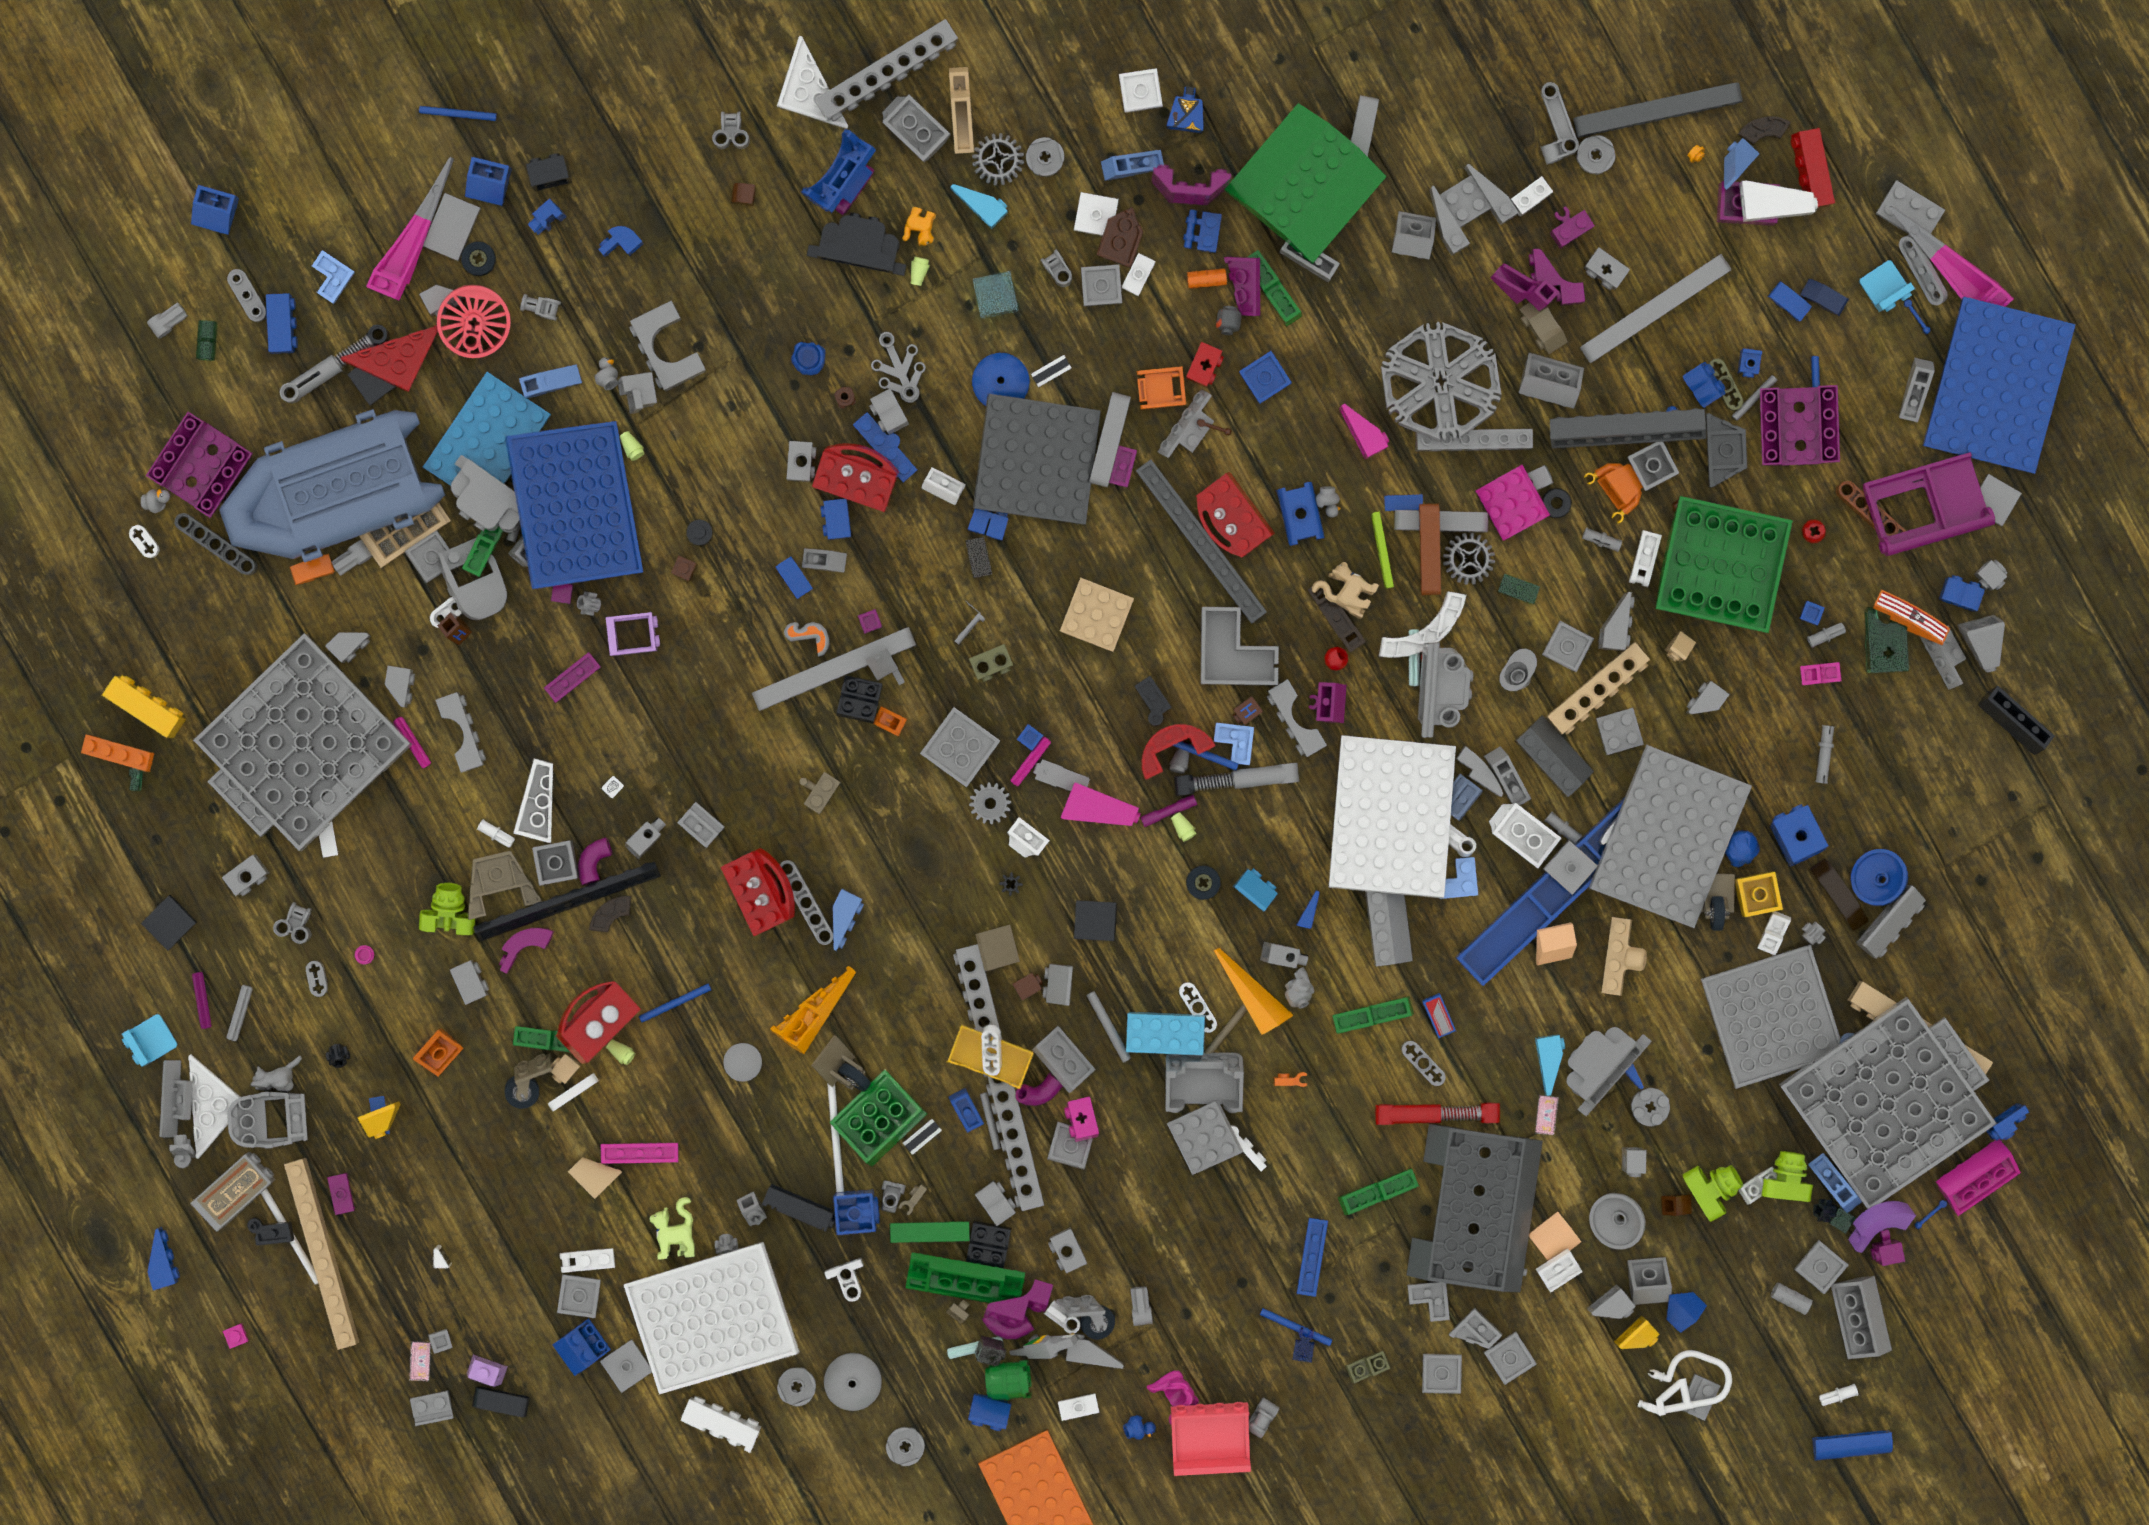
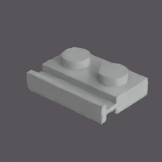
(701, 824)
(1701, 1389)
(431, 1408)

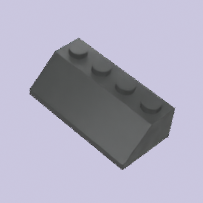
(1554, 756)

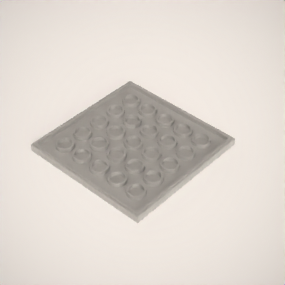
(1771, 1015)

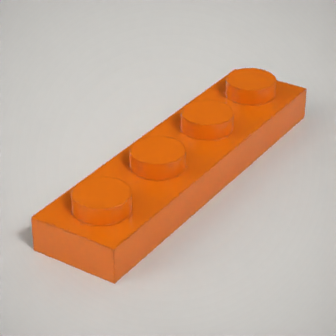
(117, 753)

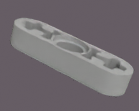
(1409, 1056)

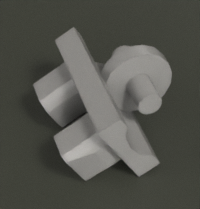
(182, 1151)

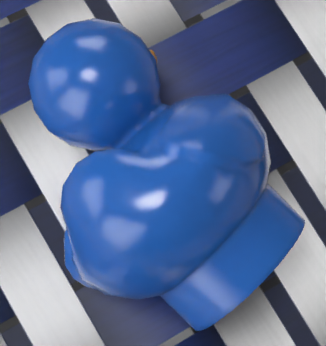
(1136, 1429)

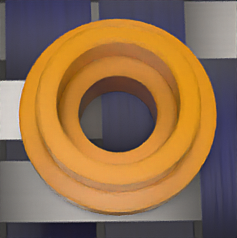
(1696, 154)

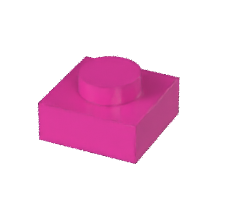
(235, 1336)

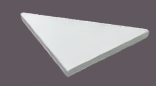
(804, 85)
(209, 1105)

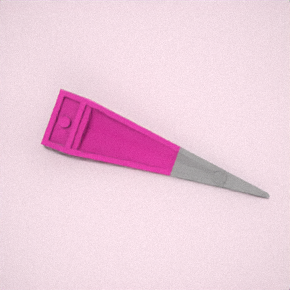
(400, 261)
(1960, 273)

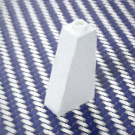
(1770, 202)

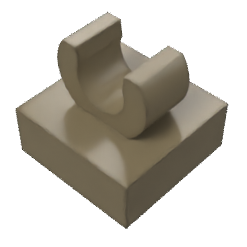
(958, 1312)

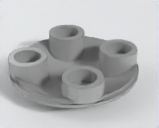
(742, 1062)

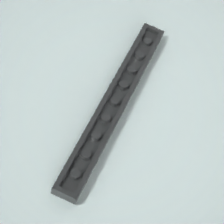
(1201, 541)

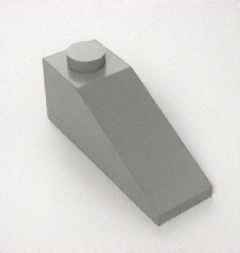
(1916, 389)
(1507, 776)
(1090, 1353)

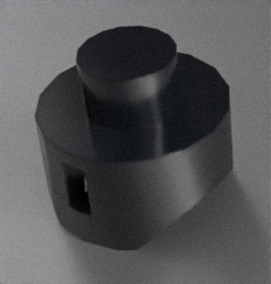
(699, 532)

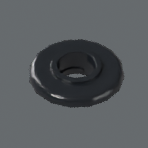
(1565, 498)

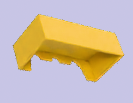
(144, 707)
(968, 1053)

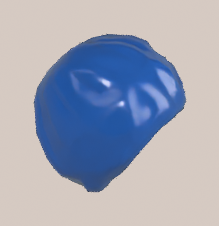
(808, 358)
(1742, 848)

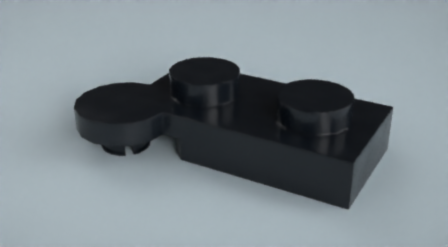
(1154, 700)
(271, 1233)

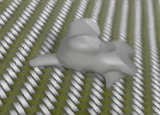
(279, 1078)

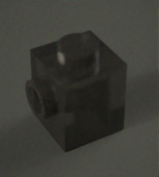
(990, 1351)

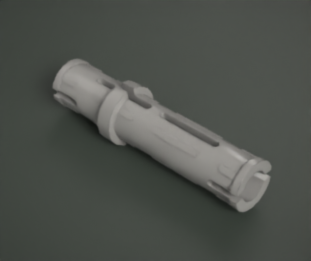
(1825, 754)

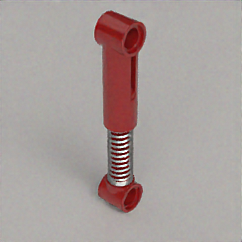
(1434, 1113)

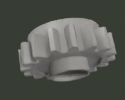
(997, 795)

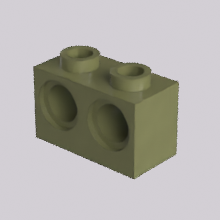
(989, 658)

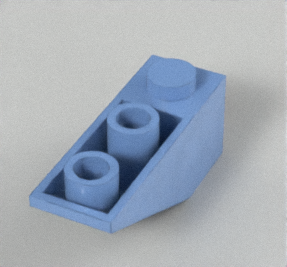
(550, 381)
(843, 913)

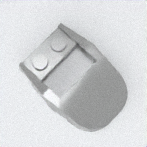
(478, 598)
(248, 1120)

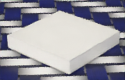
(1140, 90)

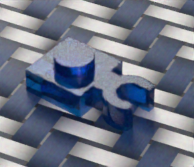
(1304, 1348)

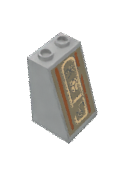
(233, 1191)

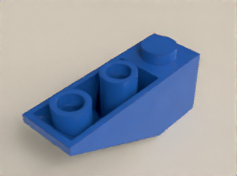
(161, 1267)

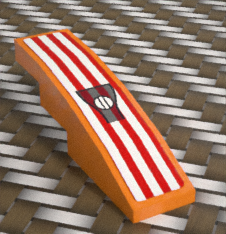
(1911, 616)

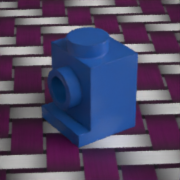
(1743, 368)

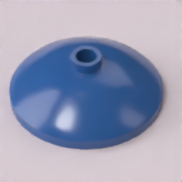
(1000, 365)
(1871, 869)

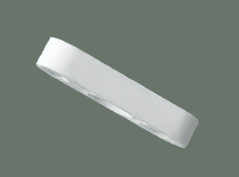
(1194, 992)
(987, 1056)
(573, 1092)

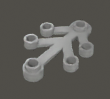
(900, 370)

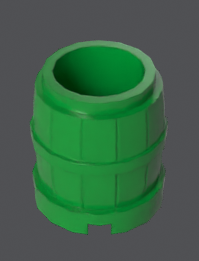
(1008, 1380)

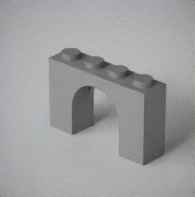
(646, 328)

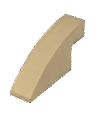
(961, 110)

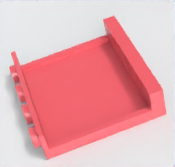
(1210, 1438)

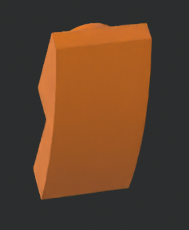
(312, 569)

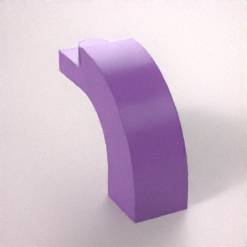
(1878, 1218)

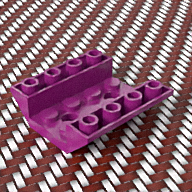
(1184, 194)
(1815, 426)
(188, 457)

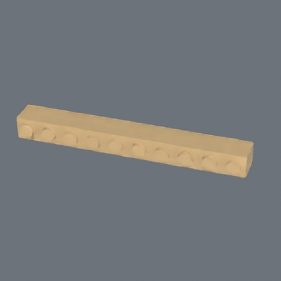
(321, 1253)

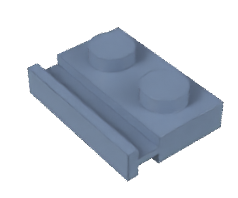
(1463, 796)

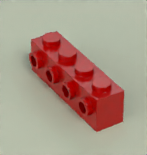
(1812, 165)

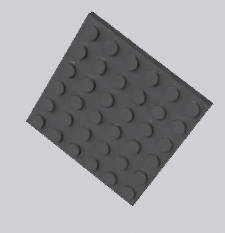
(1036, 459)

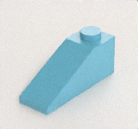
(983, 205)
(1549, 1055)

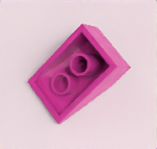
(1366, 435)

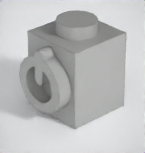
(1991, 575)
(751, 1209)

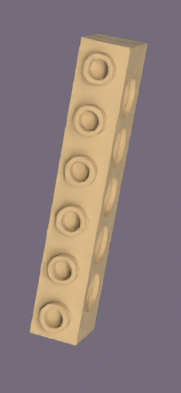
(1632, 653)

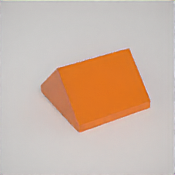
(438, 1052)

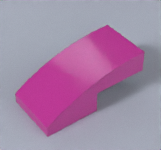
(1821, 673)

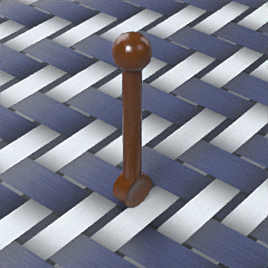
(1200, 422)

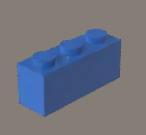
(281, 323)

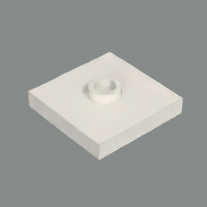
(1094, 213)

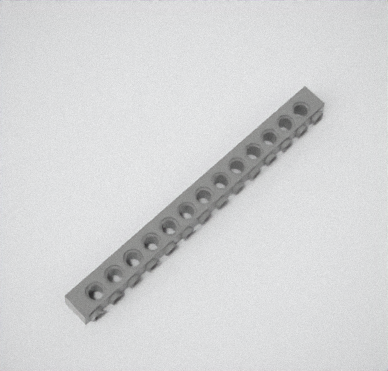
(1025, 1201)

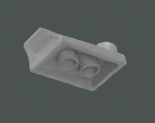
(915, 127)

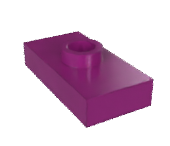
(1122, 466)
(341, 1193)

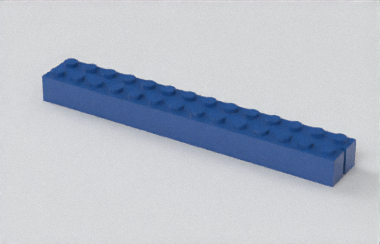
(1528, 913)

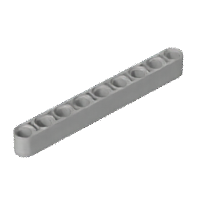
(1655, 308)
(831, 669)

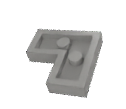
(1434, 1294)

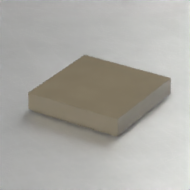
(997, 947)

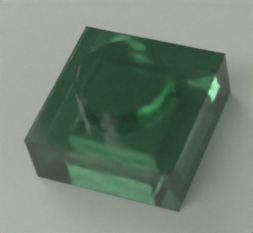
(1842, 1220)

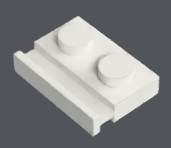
(1559, 1270)

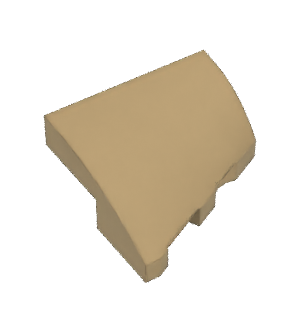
(593, 1176)

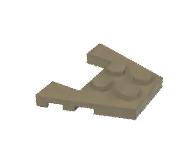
(494, 875)

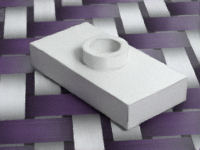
(1138, 274)
(1078, 1406)

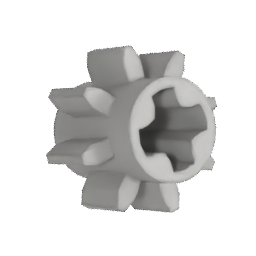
(588, 603)
(1813, 933)
(726, 1244)

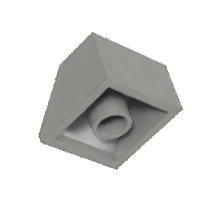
(1414, 235)
(1653, 465)
(1059, 984)
(1649, 1280)
(1612, 1304)

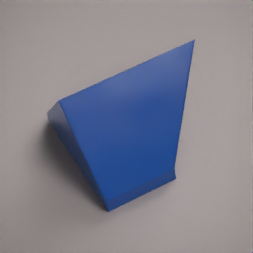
(1684, 1310)

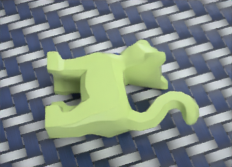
(676, 1234)

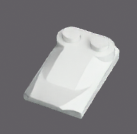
(1523, 833)

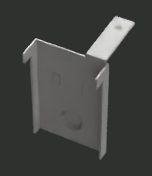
(962, 635)
(883, 664)

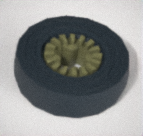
(475, 249)
(1201, 892)

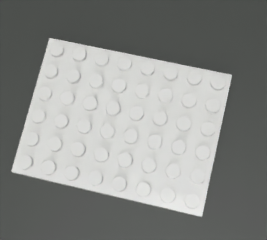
(1392, 816)
(711, 1318)

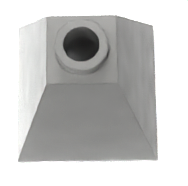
(1985, 640)

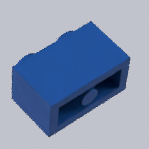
(837, 519)

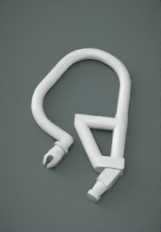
(1681, 1384)

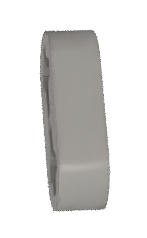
(321, 977)

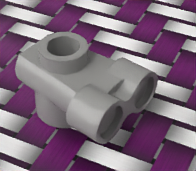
(891, 1191)

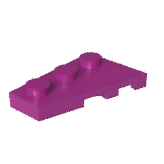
(1246, 281)

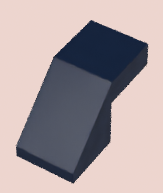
(1824, 296)

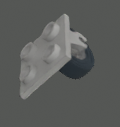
(1096, 1319)

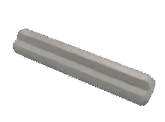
(239, 1013)

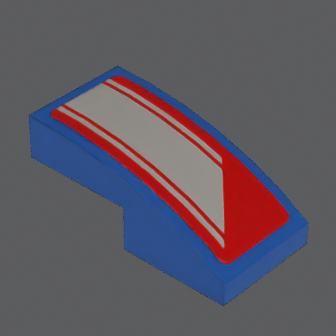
(1438, 1015)

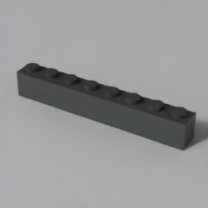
(1628, 428)

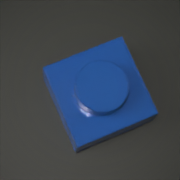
(1811, 613)
(1030, 737)

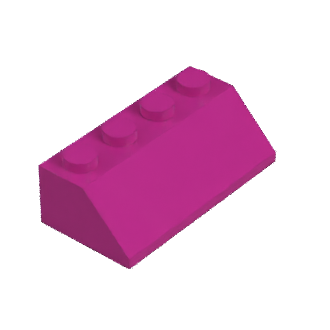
(1978, 1177)

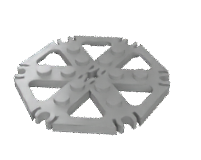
(1455, 372)

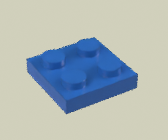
(1265, 377)

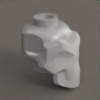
(1299, 990)

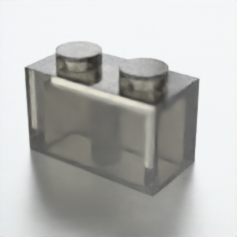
(978, 557)

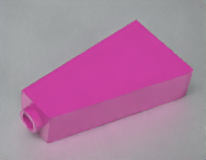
(1093, 806)

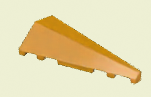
(1261, 1005)
(804, 1024)

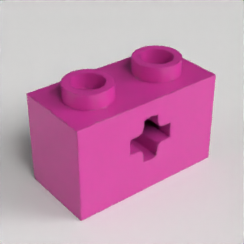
(1083, 1108)

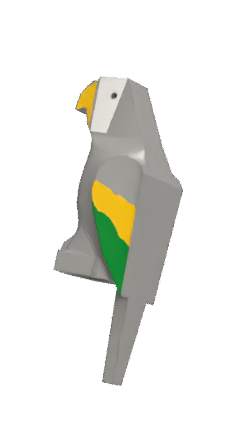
(1045, 1346)

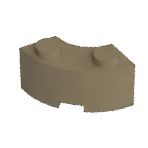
(1544, 327)

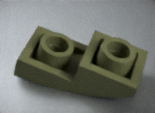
(1367, 1367)

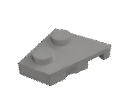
(1476, 1329)

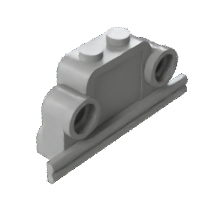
(484, 498)
(1442, 687)
(1601, 1063)

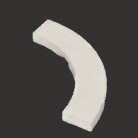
(1432, 632)

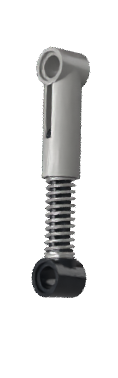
(330, 366)
(1238, 778)

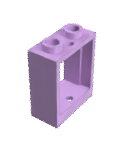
(612, 633)

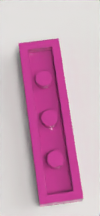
(639, 1153)

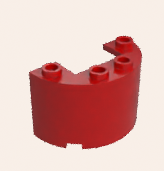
(1167, 737)

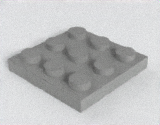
(960, 747)
(1205, 1137)

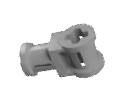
(542, 306)

